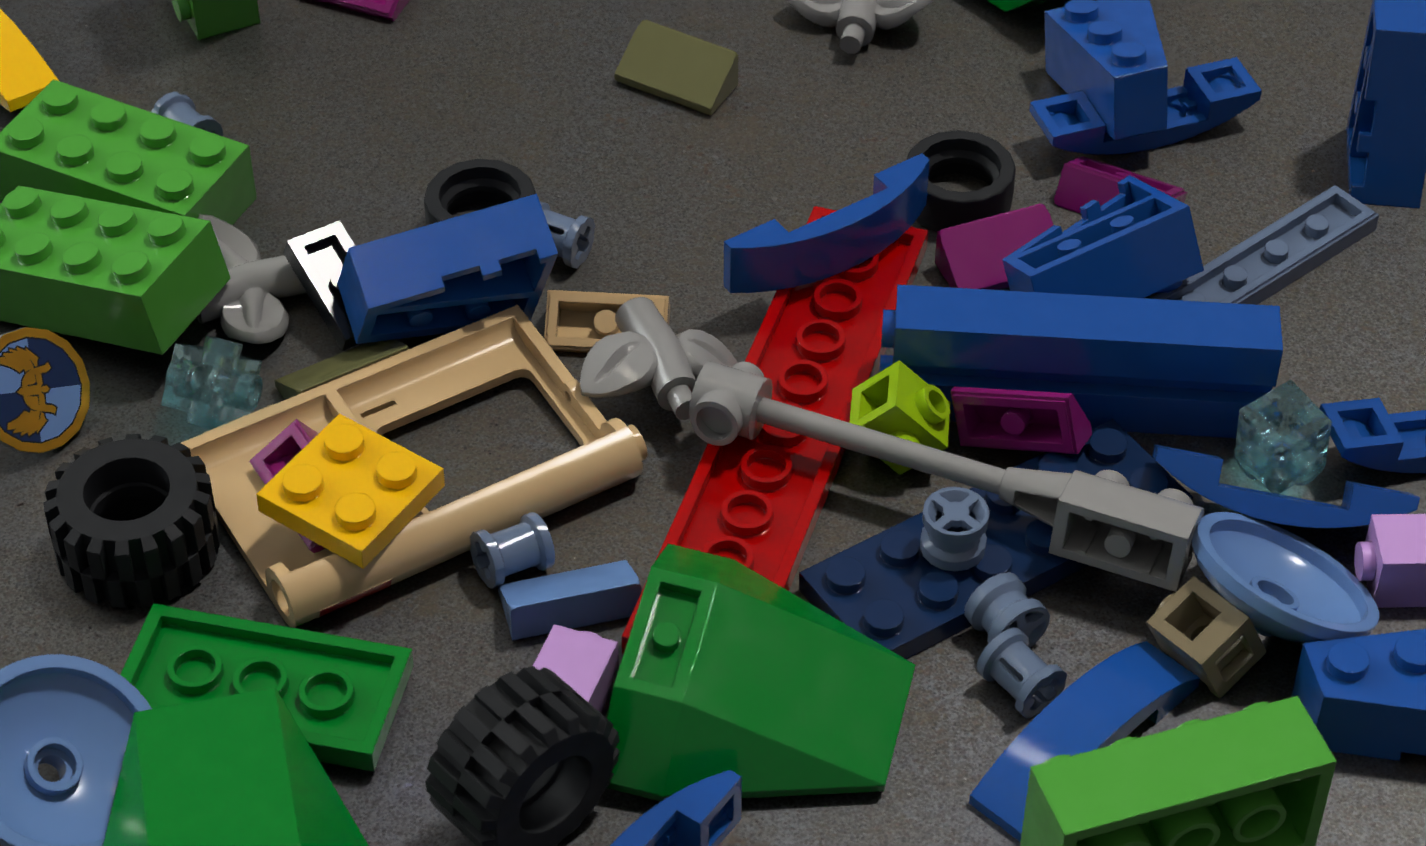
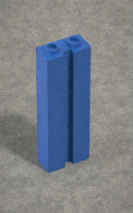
(1122, 358)

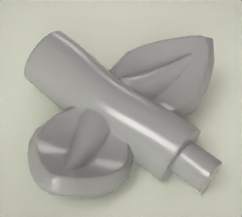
(858, 18)
(250, 299)
(648, 355)

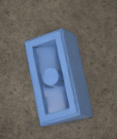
(570, 599)

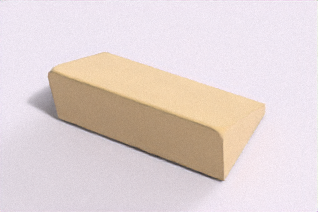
(582, 318)

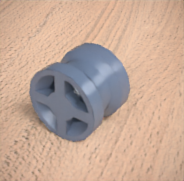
(954, 528)
(1003, 605)

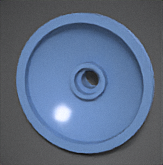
(1282, 580)
(79, 722)

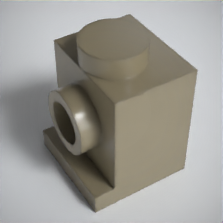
(1206, 635)

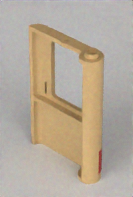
(388, 397)

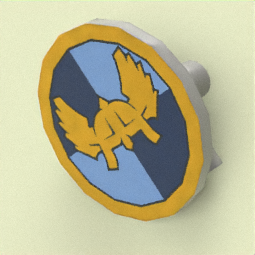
(40, 390)

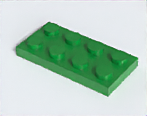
(332, 684)

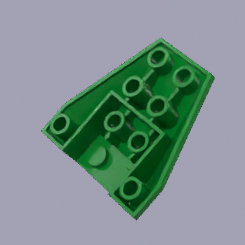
(751, 684)
(225, 777)

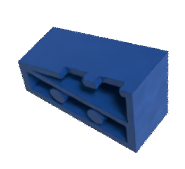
(1112, 56)
(1390, 108)
(1121, 249)
(448, 272)
(1367, 693)

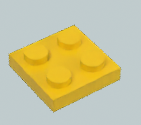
(351, 490)

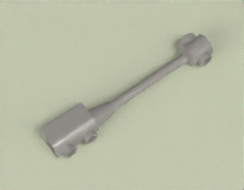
(1092, 516)

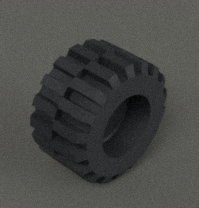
(132, 520)
(522, 762)

